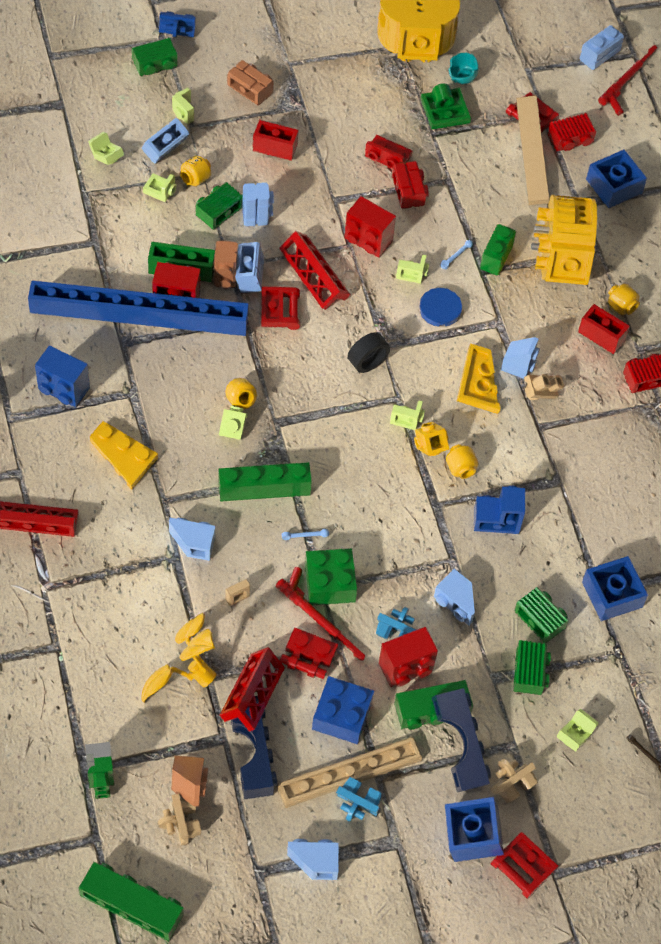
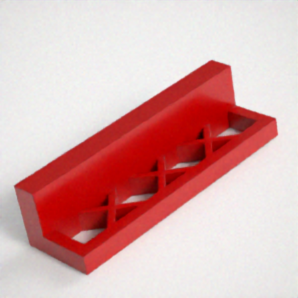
(320, 266)
(38, 522)
(248, 683)

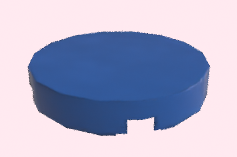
(440, 307)

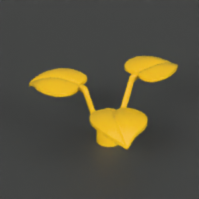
(198, 668)

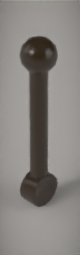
(632, 740)

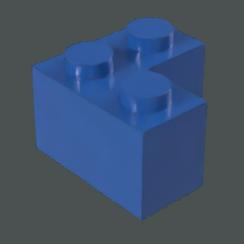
(501, 513)

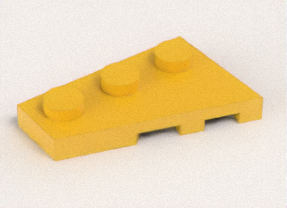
(477, 380)
(125, 454)

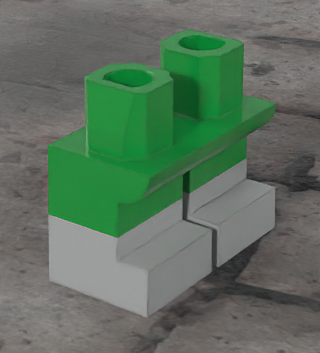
(100, 768)

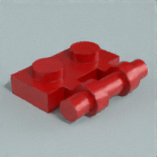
(311, 648)

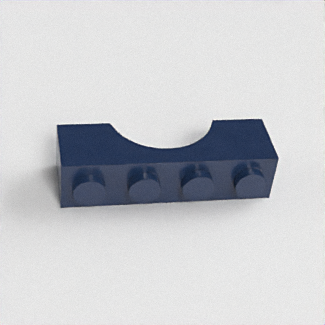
(454, 709)
(256, 775)

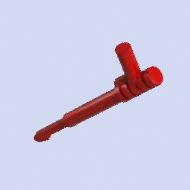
(613, 91)
(296, 595)

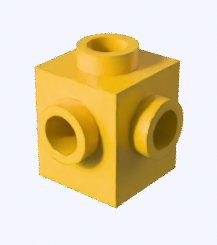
(431, 439)

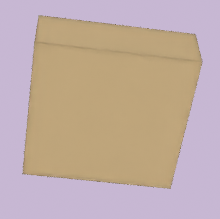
(237, 592)

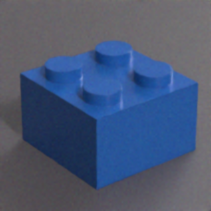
(616, 178)
(62, 376)
(614, 588)
(342, 710)
(474, 829)

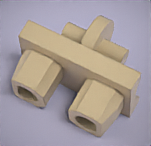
(543, 386)
(506, 786)
(185, 829)

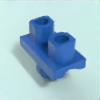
(177, 24)

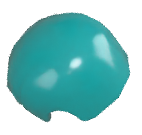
(463, 68)

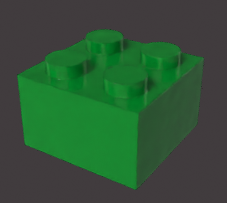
(330, 576)

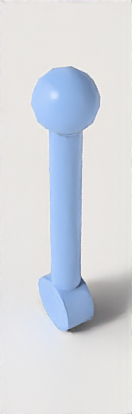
(445, 263)
(287, 535)

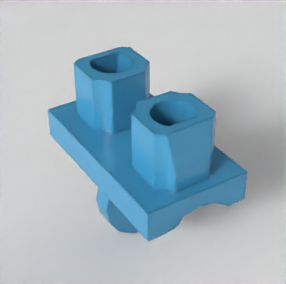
(386, 623)
(369, 804)

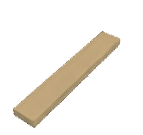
(532, 150)
(359, 767)

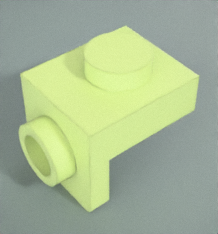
(182, 106)
(104, 150)
(160, 187)
(233, 423)
(578, 730)

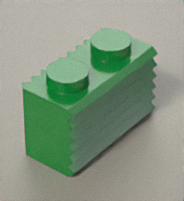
(154, 57)
(219, 205)
(497, 249)
(541, 614)
(530, 667)

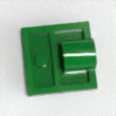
(445, 107)

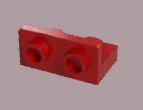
(387, 151)

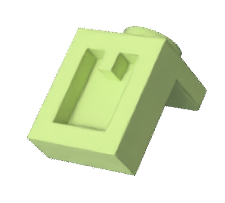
(412, 271)
(407, 417)

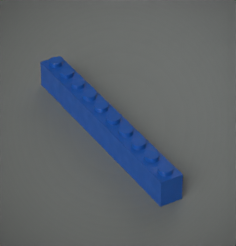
(138, 308)

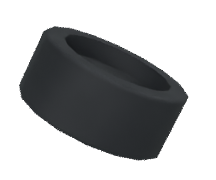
(368, 352)

